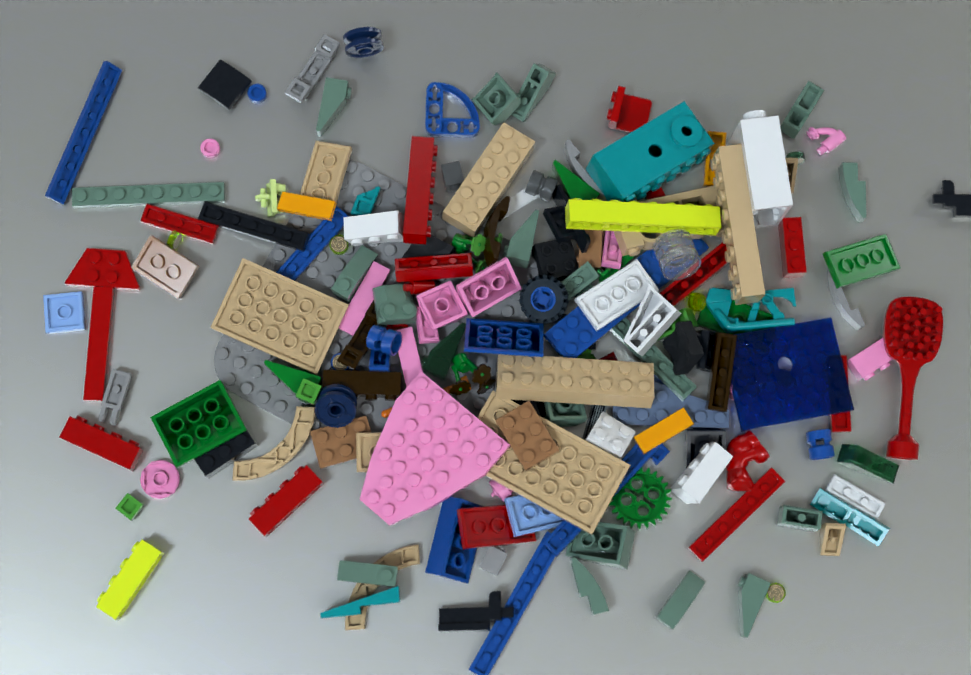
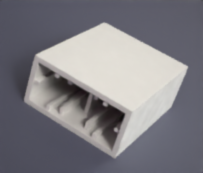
(764, 167)

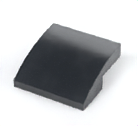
(224, 84)

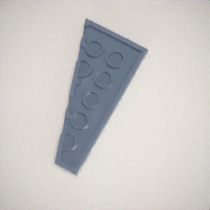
(667, 403)

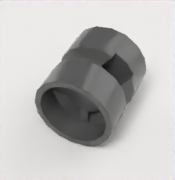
(540, 185)

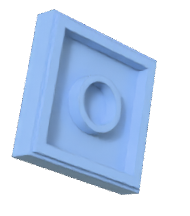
(64, 312)

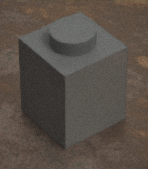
(452, 176)

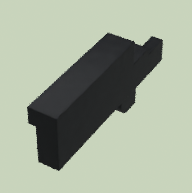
(960, 202)
(474, 619)

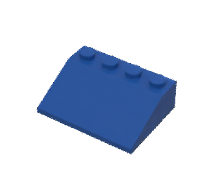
(504, 337)

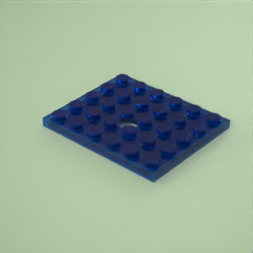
(811, 388)

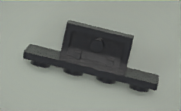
(556, 220)

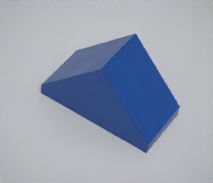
(379, 361)

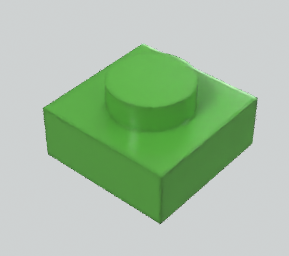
(308, 391)
(129, 506)

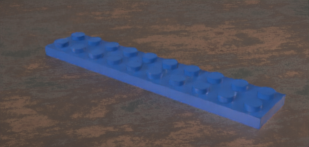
(576, 334)

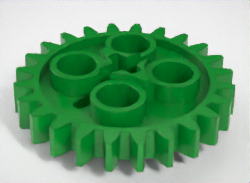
(630, 512)

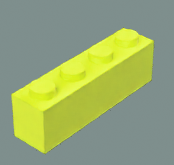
(129, 580)

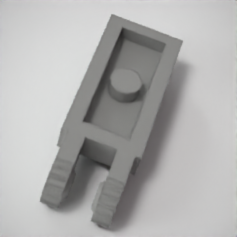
(115, 395)

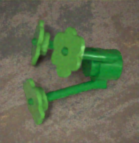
(463, 243)

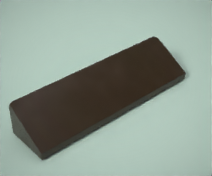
(721, 372)

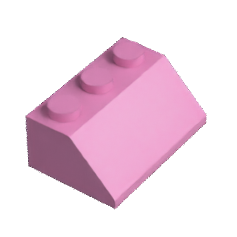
(488, 287)

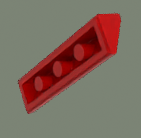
(433, 267)

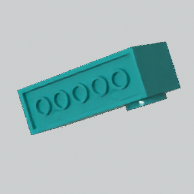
(650, 155)

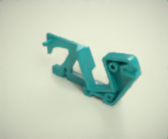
(720, 300)

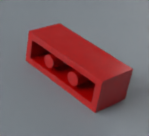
(792, 247)

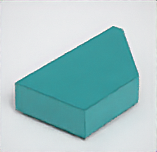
(365, 202)

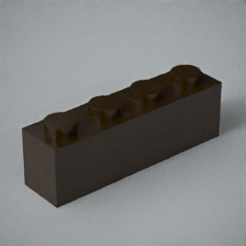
(366, 383)

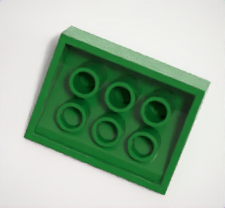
(198, 423)

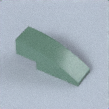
(801, 109)
(853, 190)
(588, 587)
(680, 600)

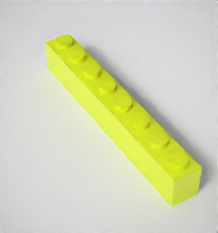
(642, 217)

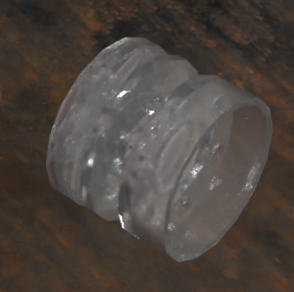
(676, 254)

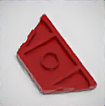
(103, 269)

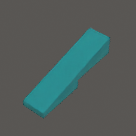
(849, 515)
(354, 608)

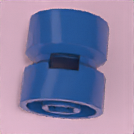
(384, 340)
(822, 451)

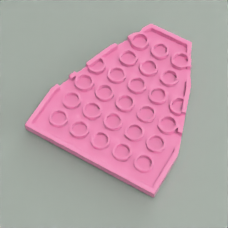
(427, 453)

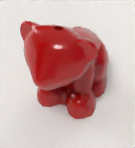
(744, 449)

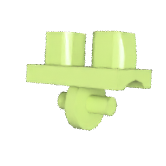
(270, 196)

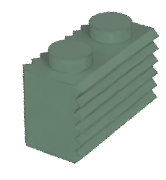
(799, 518)

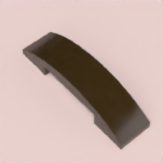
(492, 247)
(357, 347)

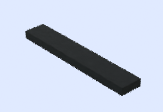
(254, 226)

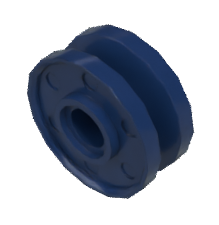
(363, 42)
(336, 405)

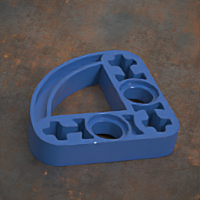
(442, 123)

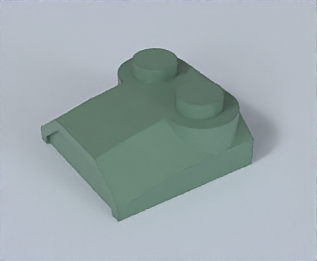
(497, 100)
(394, 305)
(565, 413)

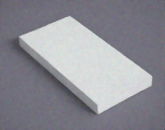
(615, 295)

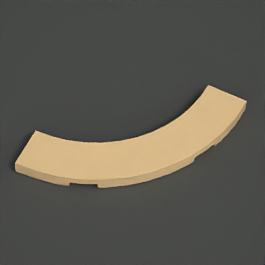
(282, 453)
(400, 558)

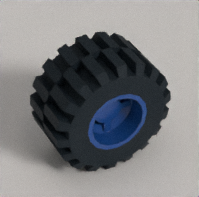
(543, 299)

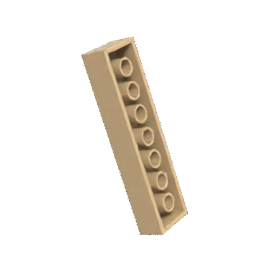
(737, 224)
(575, 381)

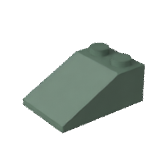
(607, 546)

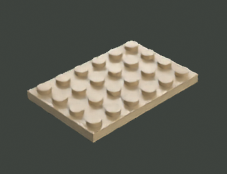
(279, 316)

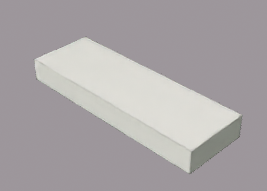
(855, 496)

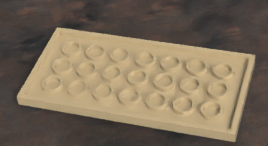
(570, 484)

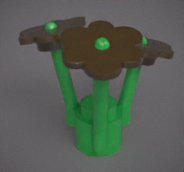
(480, 374)

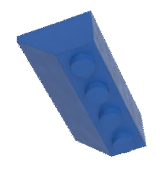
(446, 553)

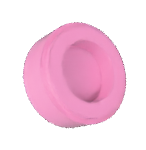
(210, 148)

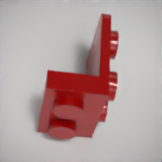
(628, 111)

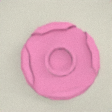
(160, 479)

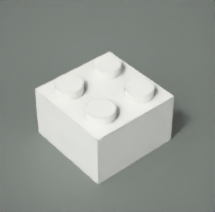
(610, 435)

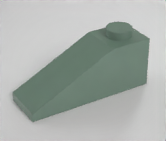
(533, 90)
(333, 101)
(521, 243)
(353, 274)
(367, 573)
(750, 598)

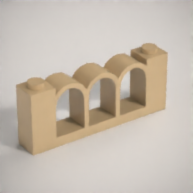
(633, 242)

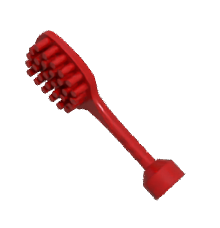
(912, 339)

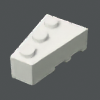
(374, 228)
(650, 321)
(701, 473)

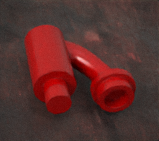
(419, 287)

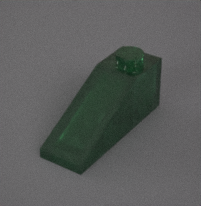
(441, 356)
(867, 462)

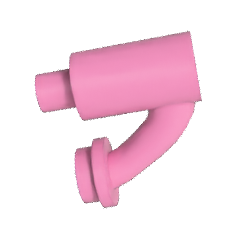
(835, 138)

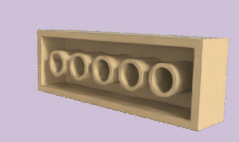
(488, 180)

